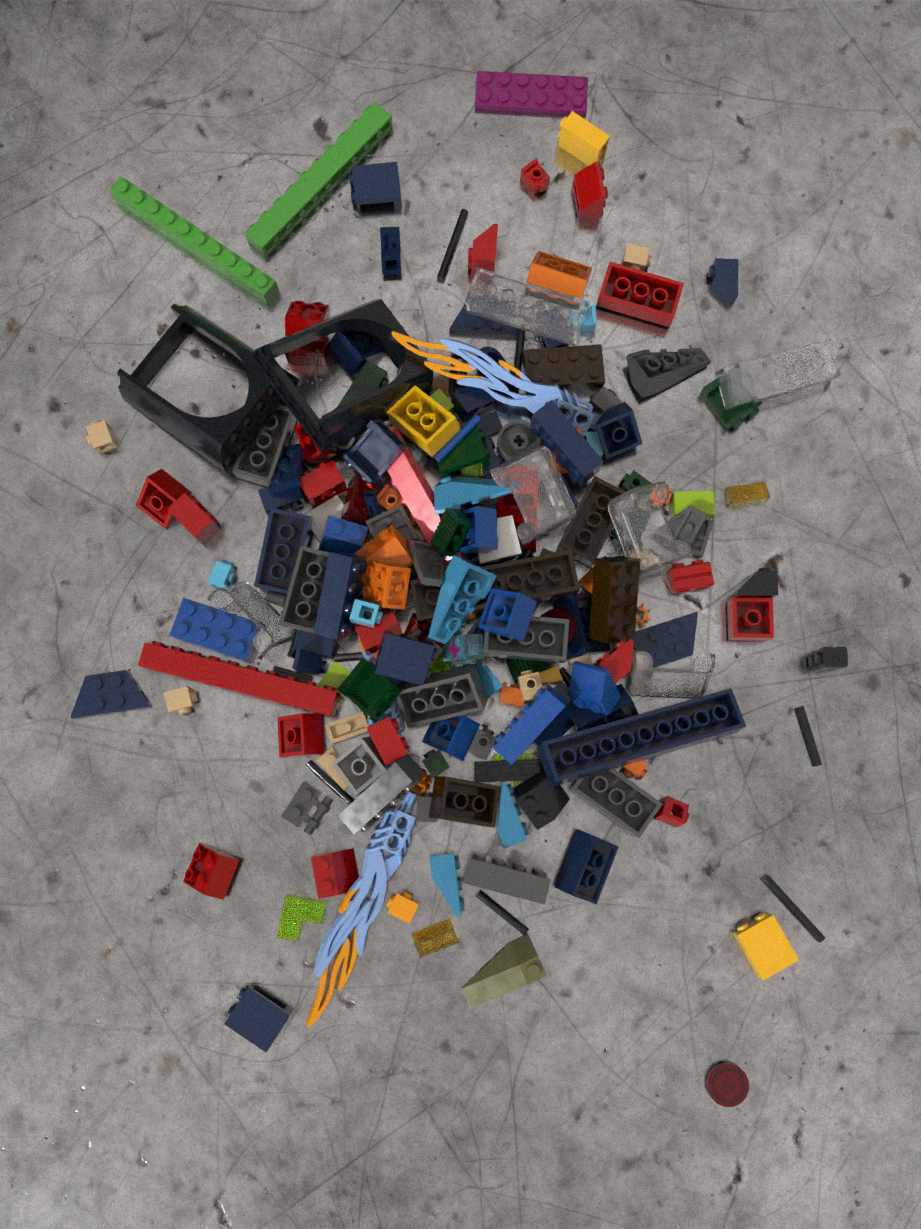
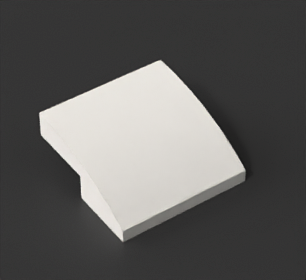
(331, 507)
(507, 542)

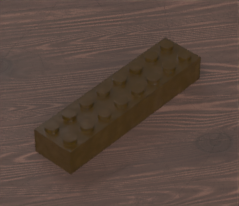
(534, 577)

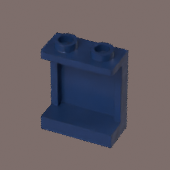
(375, 184)
(375, 452)
(404, 658)
(256, 1018)

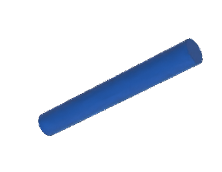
(457, 438)

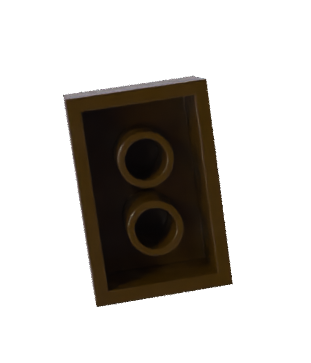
(464, 801)

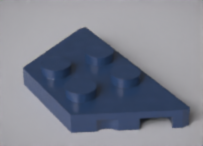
(478, 326)
(668, 640)
(108, 694)

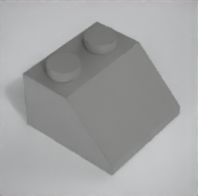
(360, 765)

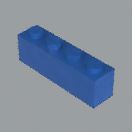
(529, 724)

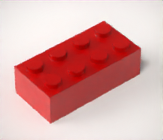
(640, 294)

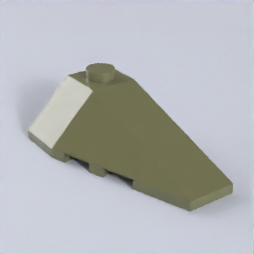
(507, 971)

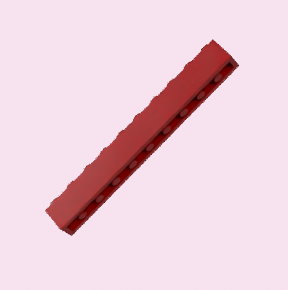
(239, 679)

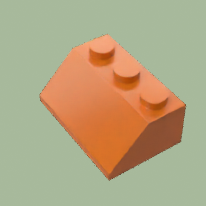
(559, 274)
(388, 549)

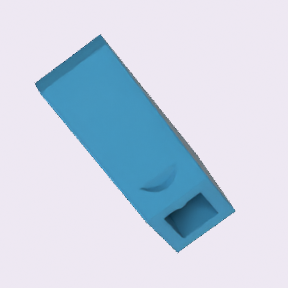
(508, 822)
(444, 875)

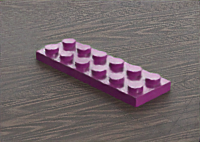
(531, 93)

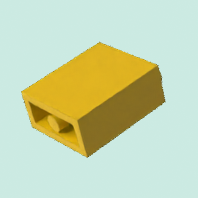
(582, 139)
(765, 945)

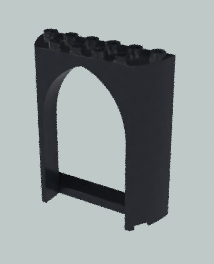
(353, 417)
(215, 438)

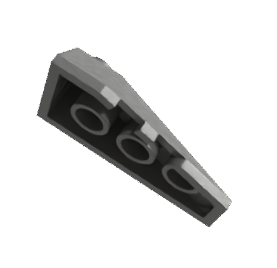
(658, 370)

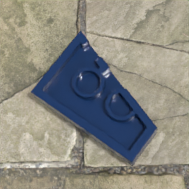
(288, 470)

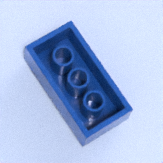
(215, 630)

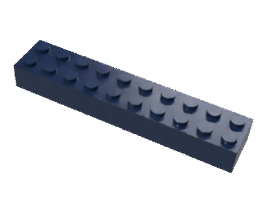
(640, 737)

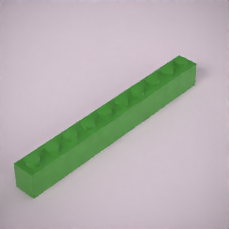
(319, 179)
(194, 240)

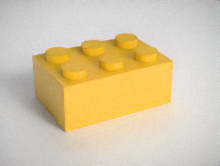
(423, 420)

